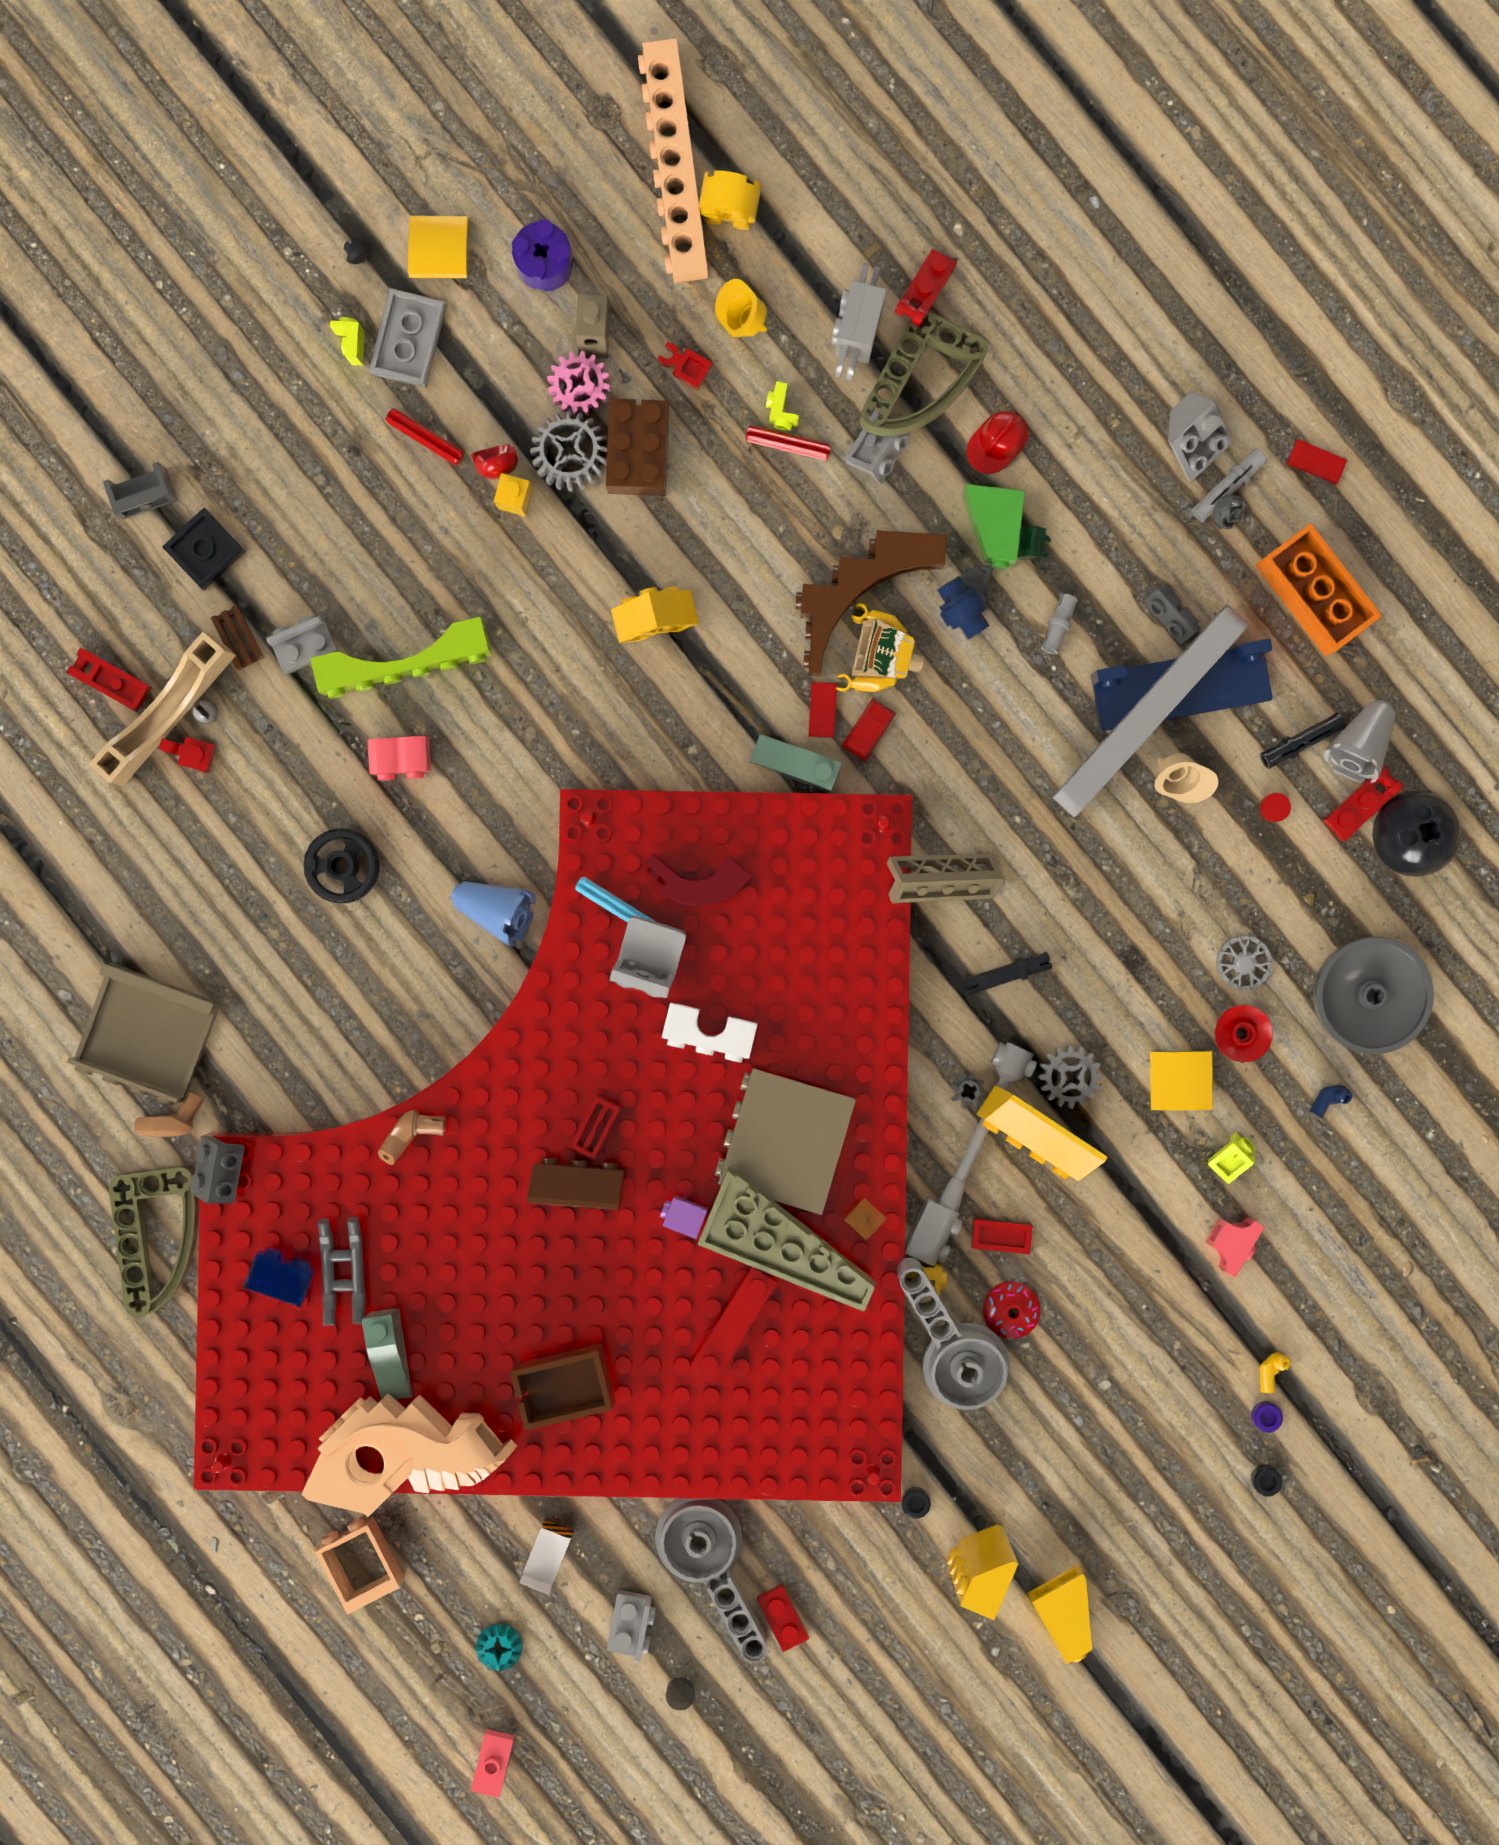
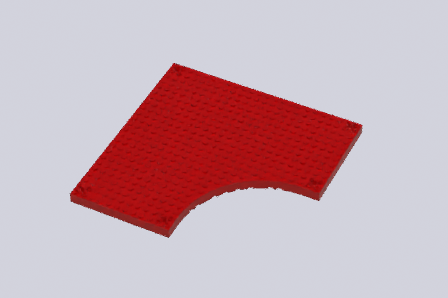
(503, 1281)

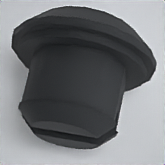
(356, 251)

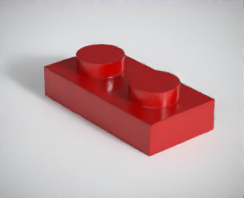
(782, 1617)

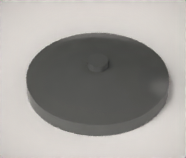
(1373, 995)

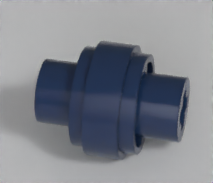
(963, 607)

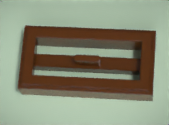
(226, 615)

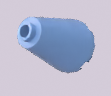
(496, 909)

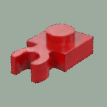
(688, 367)

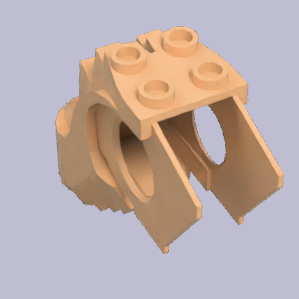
(414, 1446)

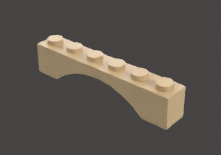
(193, 676)

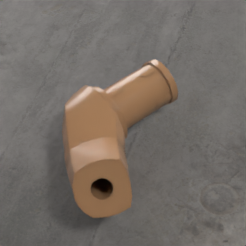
(170, 1125)
(404, 1132)

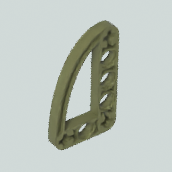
(929, 336)
(137, 1230)

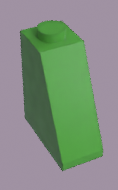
(996, 522)

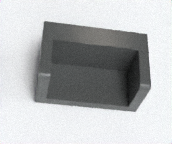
(141, 493)

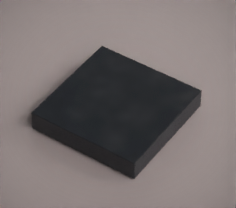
(203, 549)

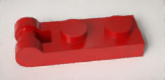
(926, 287)
(109, 680)
(1361, 805)

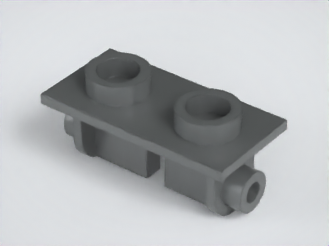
(1178, 623)

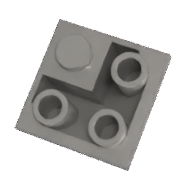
(1197, 434)

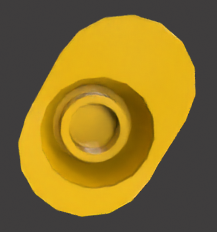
(740, 309)

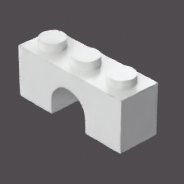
(683, 1028)

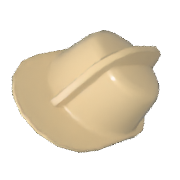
(1184, 779)

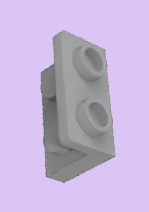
(876, 453)
(301, 642)
(629, 1624)

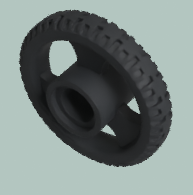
(355, 843)

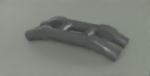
(330, 1285)

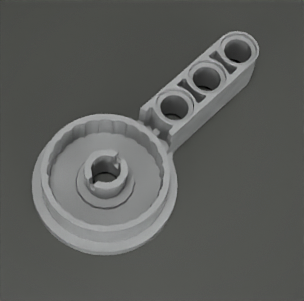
(953, 1346)
(711, 1562)

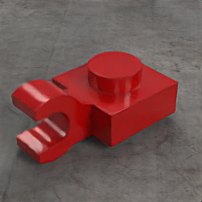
(192, 753)

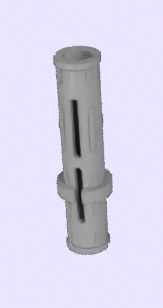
(1237, 476)

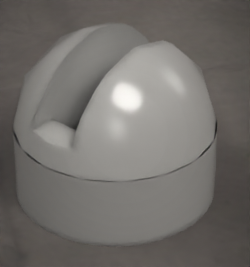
(210, 707)

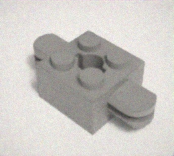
(860, 319)

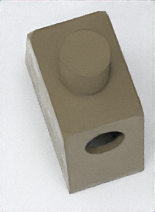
(593, 323)

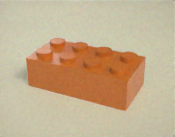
(1318, 590)

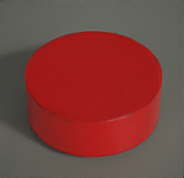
(1275, 807)

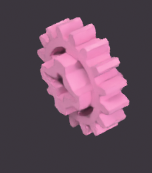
(584, 373)

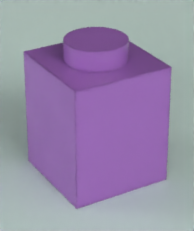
(683, 1216)

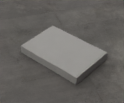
(408, 338)

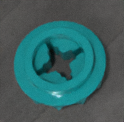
(508, 1638)

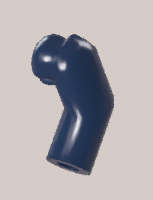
(1329, 1096)

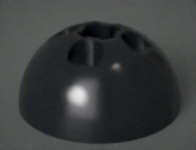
(1402, 828)

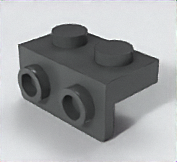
(216, 1170)

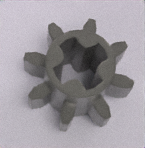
(975, 1091)

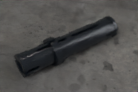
(1292, 746)
(1018, 970)

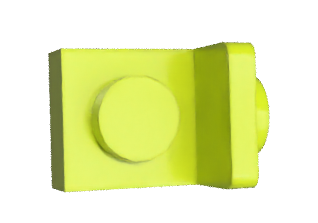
(354, 342)
(1233, 1158)

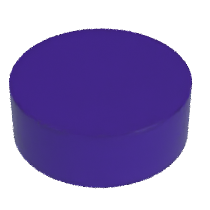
(1266, 1416)

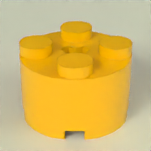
(729, 199)

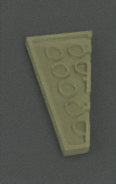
(767, 1237)

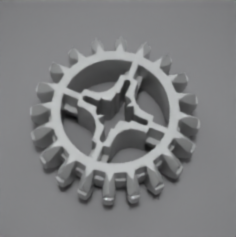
(551, 436)

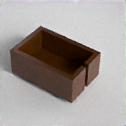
(637, 447)
(563, 1387)

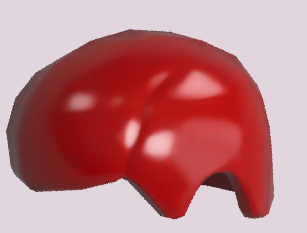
(495, 460)

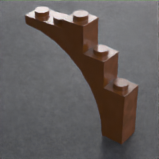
(893, 555)

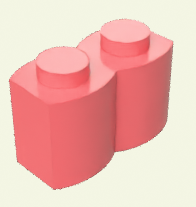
(399, 756)

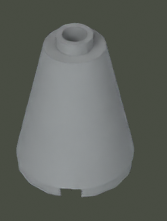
(1363, 744)

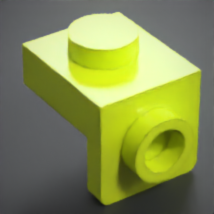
(776, 401)

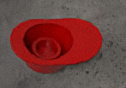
(997, 442)

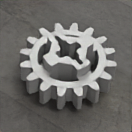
(1080, 1066)

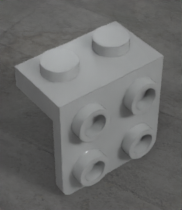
(649, 957)

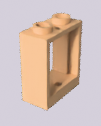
(349, 1598)

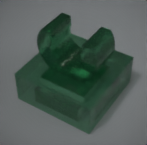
(1032, 543)

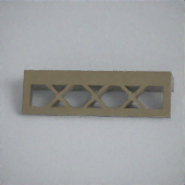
(947, 884)

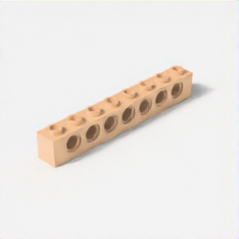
(664, 58)

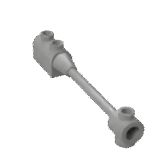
(940, 1217)

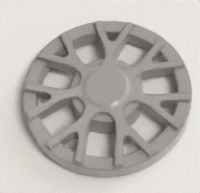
(1244, 962)

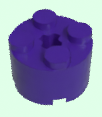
(537, 240)

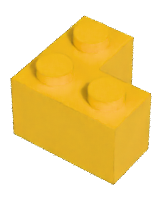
(654, 613)

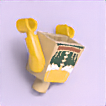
(882, 652)

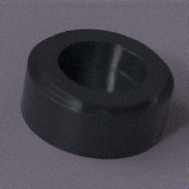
(1266, 1480)
(915, 1502)

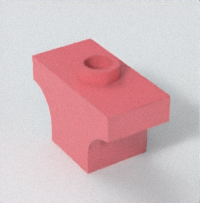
(1234, 1243)
(492, 1763)

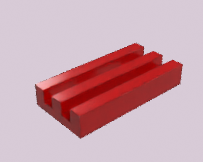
(584, 1149)

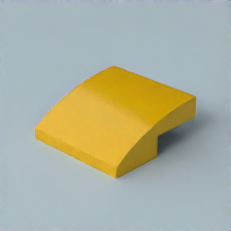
(438, 247)
(1181, 1080)

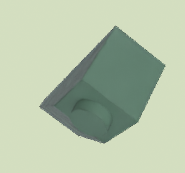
(796, 763)
(387, 1352)

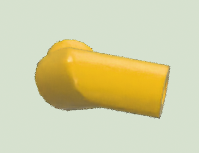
(1269, 1368)

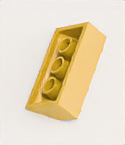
(1039, 1134)
(982, 1570)

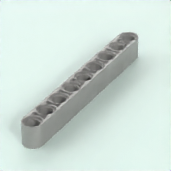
(1150, 711)

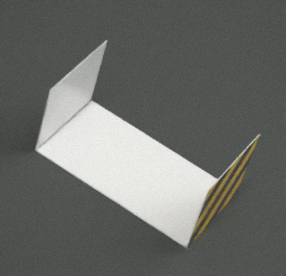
(546, 1557)

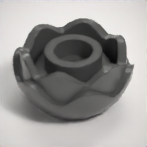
(1228, 511)

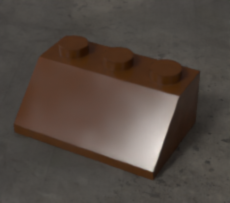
(576, 1184)

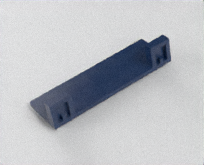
(1233, 681)

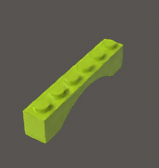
(460, 643)

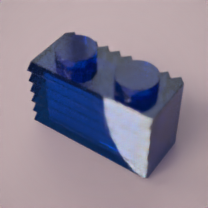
(280, 1277)

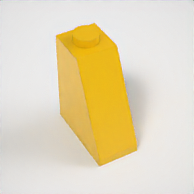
(1065, 1613)

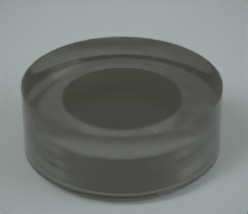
(680, 1693)

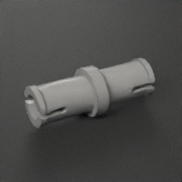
(1059, 624)

